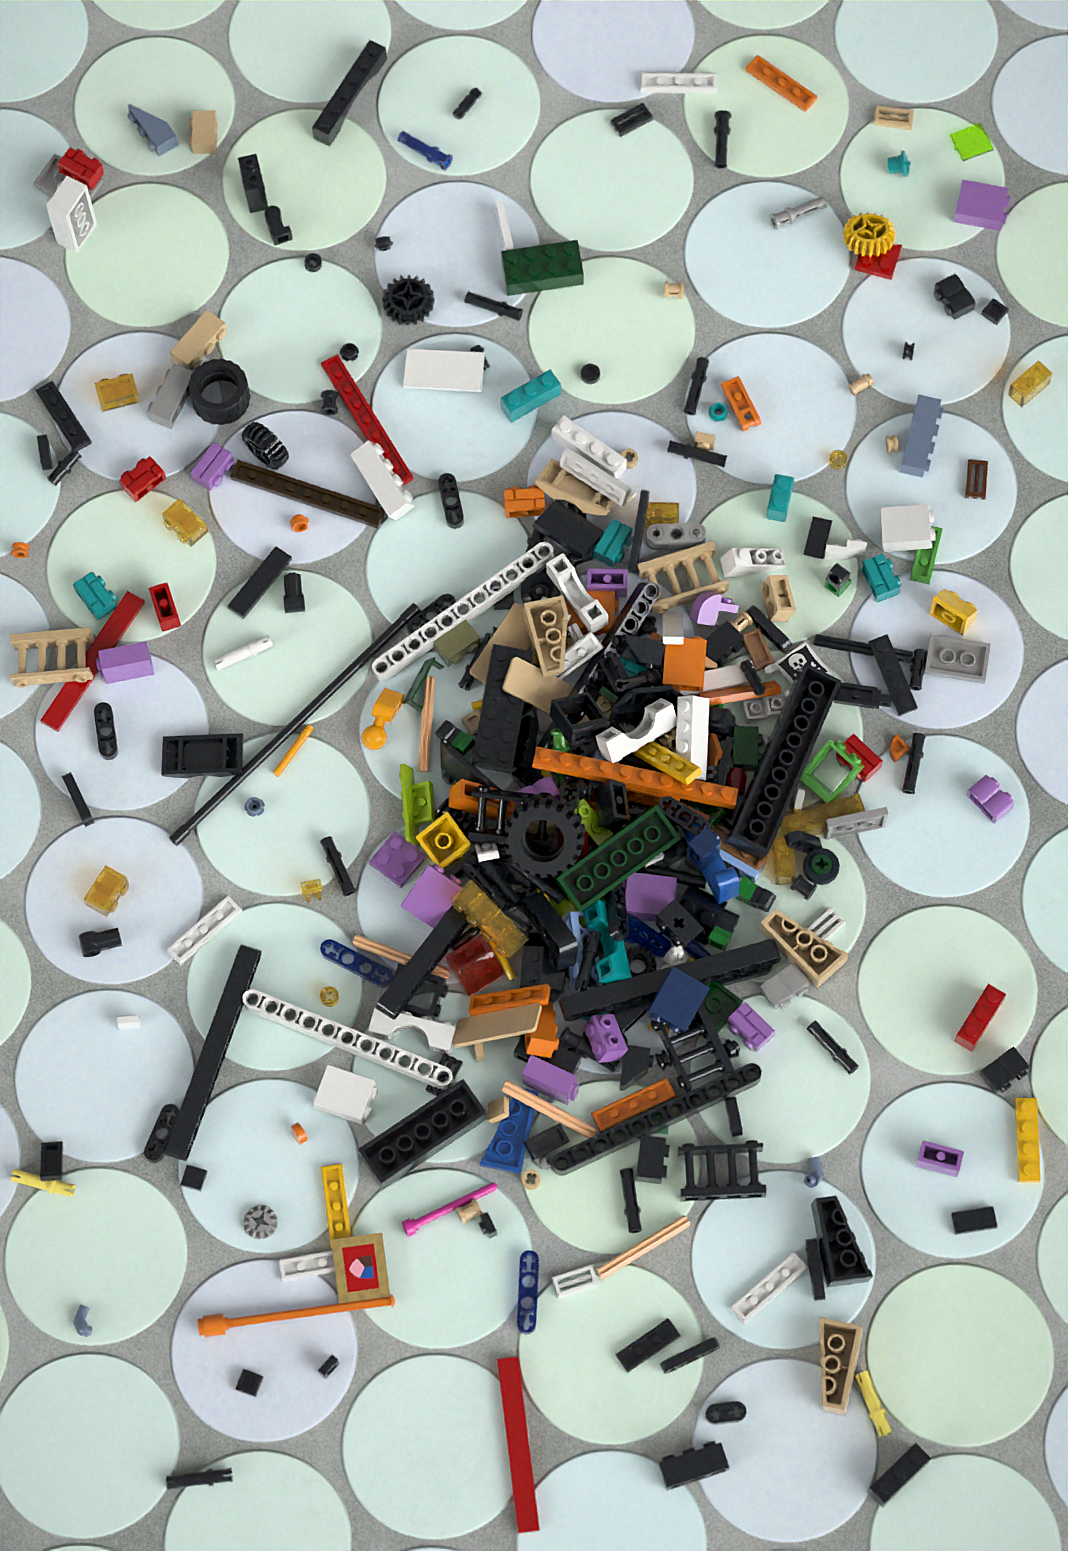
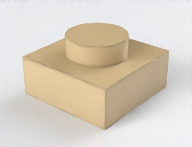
(704, 441)

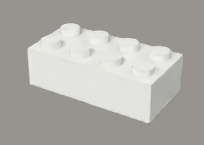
(71, 214)

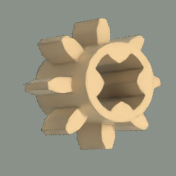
(669, 740)

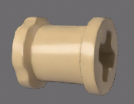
(674, 290)
(745, 618)
(469, 1211)

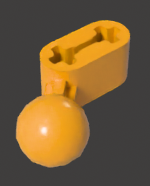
(384, 711)

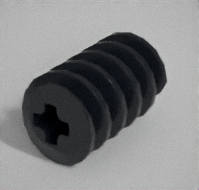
(461, 820)

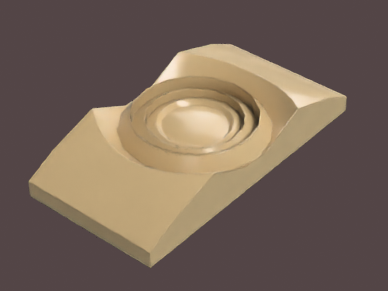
(565, 486)

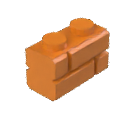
(524, 501)

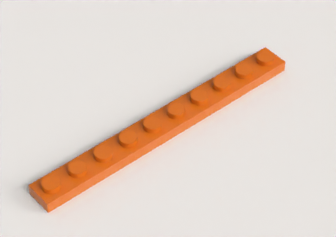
(634, 777)

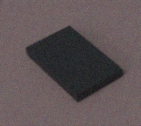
(568, 529)

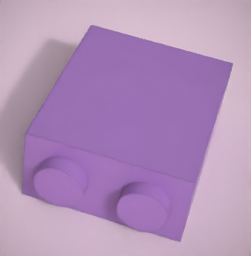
(982, 205)
(125, 662)
(648, 894)
(431, 895)
(550, 1080)

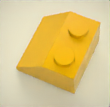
(953, 611)
(444, 841)

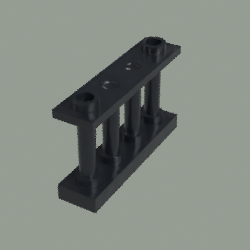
(484, 834)
(713, 1045)
(733, 1189)

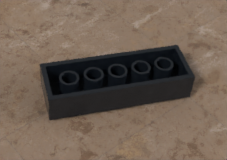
(499, 714)
(422, 1134)

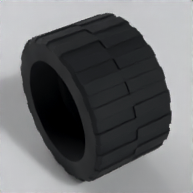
(215, 371)

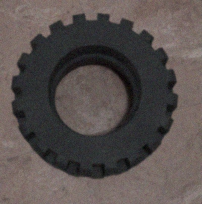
(535, 860)

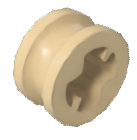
(891, 444)
(629, 465)
(537, 1180)

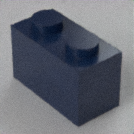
(704, 848)

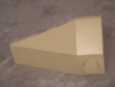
(547, 631)

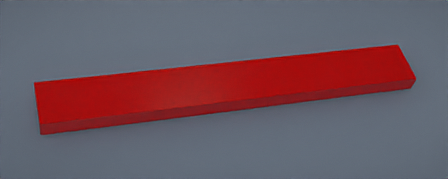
(364, 414)
(106, 639)
(518, 1445)

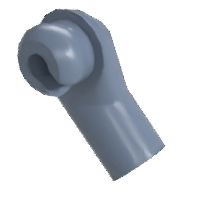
(816, 1173)
(80, 1323)

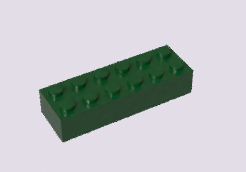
(617, 858)

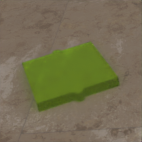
(971, 142)

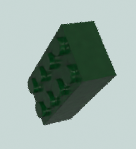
(542, 267)

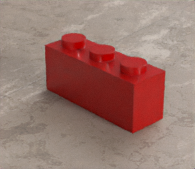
(980, 1017)

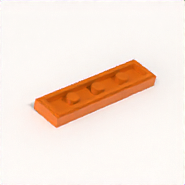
(781, 83)
(739, 693)
(509, 999)
(633, 1105)

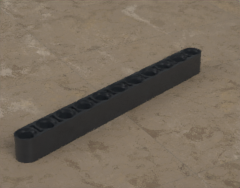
(617, 629)
(646, 986)
(213, 1053)
(650, 1127)

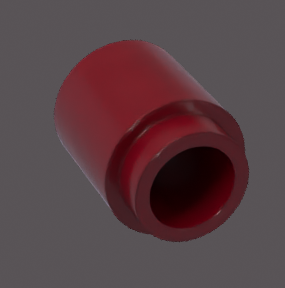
(737, 779)

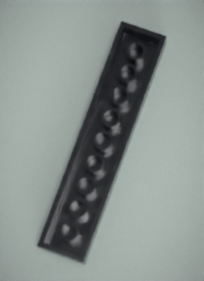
(783, 762)

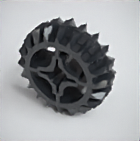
(393, 297)
(265, 445)

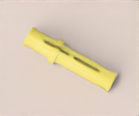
(51, 1186)
(873, 1404)

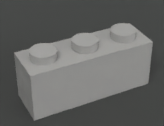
(170, 396)

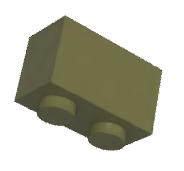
(457, 643)

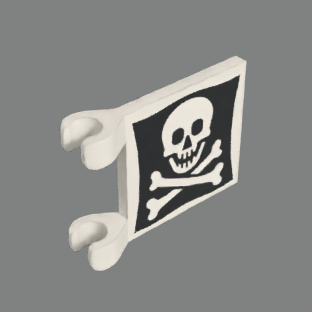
(792, 662)

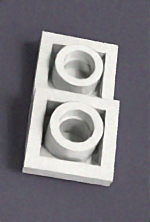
(853, 549)
(763, 709)

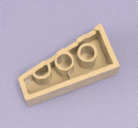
(810, 953)
(839, 1356)

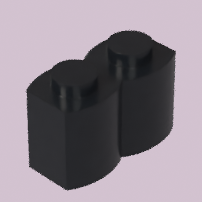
(954, 296)
(1005, 1070)

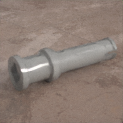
(790, 215)

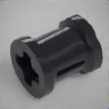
(329, 408)
(803, 887)

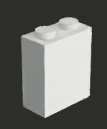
(907, 527)
(345, 1094)

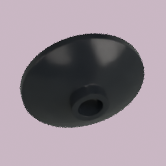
(537, 580)

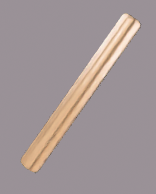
(426, 724)
(392, 954)
(549, 1109)
(643, 1247)

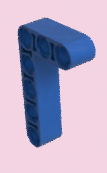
(721, 880)

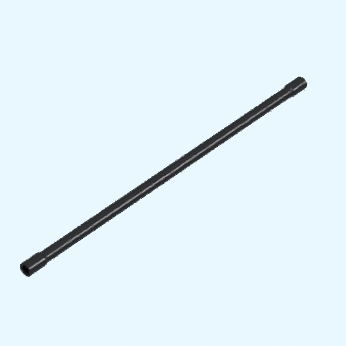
(185, 829)

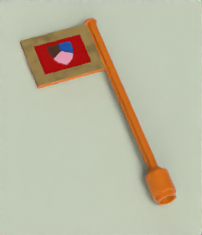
(359, 1279)

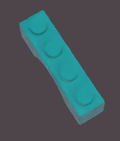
(614, 964)

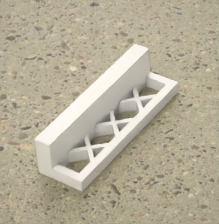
(596, 477)

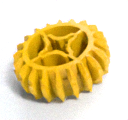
(869, 234)

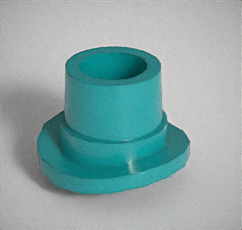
(899, 164)

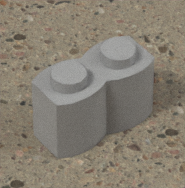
(785, 986)

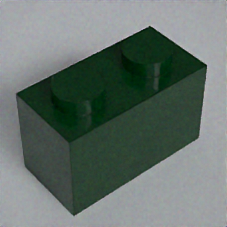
(746, 747)

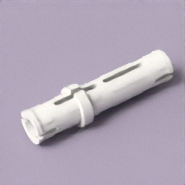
(239, 654)

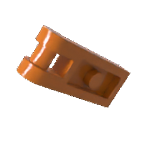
(740, 403)

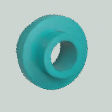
(718, 407)

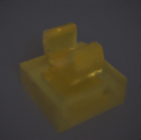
(311, 887)

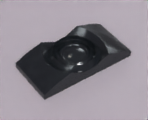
(202, 755)

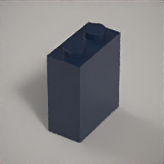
(677, 1000)

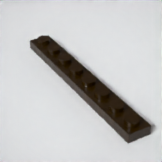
(307, 494)

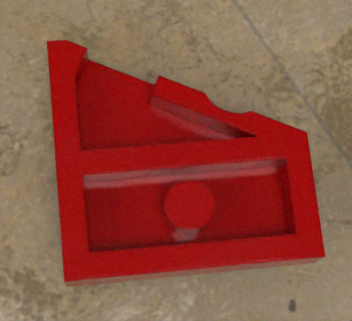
(881, 265)

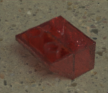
(474, 965)

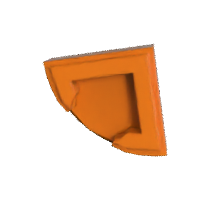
(898, 748)

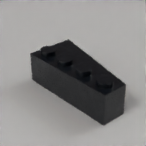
(838, 1248)

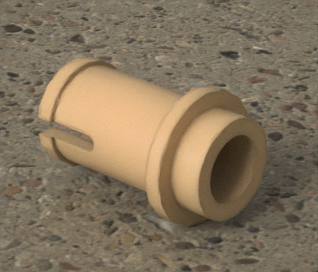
(861, 384)

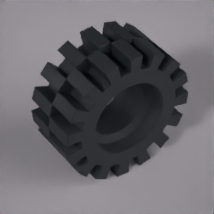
(644, 955)

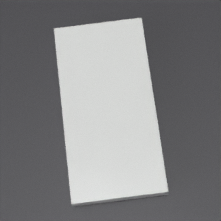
(444, 370)

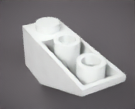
(750, 561)

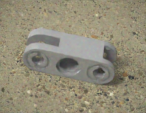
(659, 536)

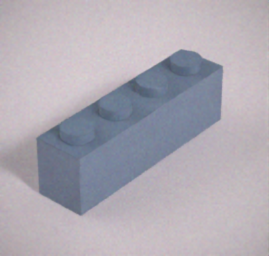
(920, 436)

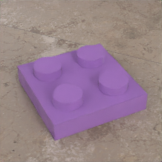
(397, 859)

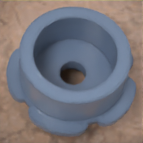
(254, 801)

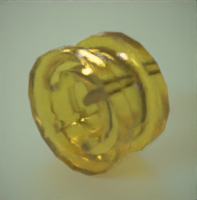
(839, 454)
(329, 1003)

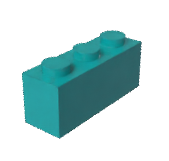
(530, 395)

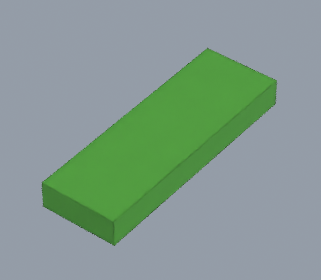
(925, 560)

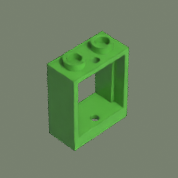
(816, 785)

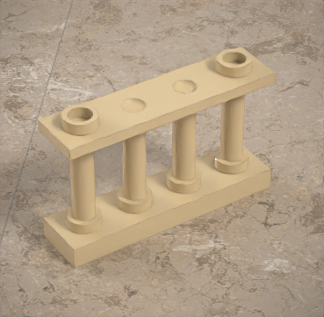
(686, 559)
(42, 641)

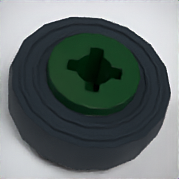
(819, 873)

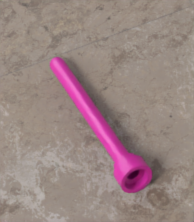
(413, 1225)

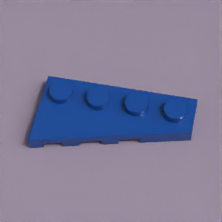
(507, 1148)

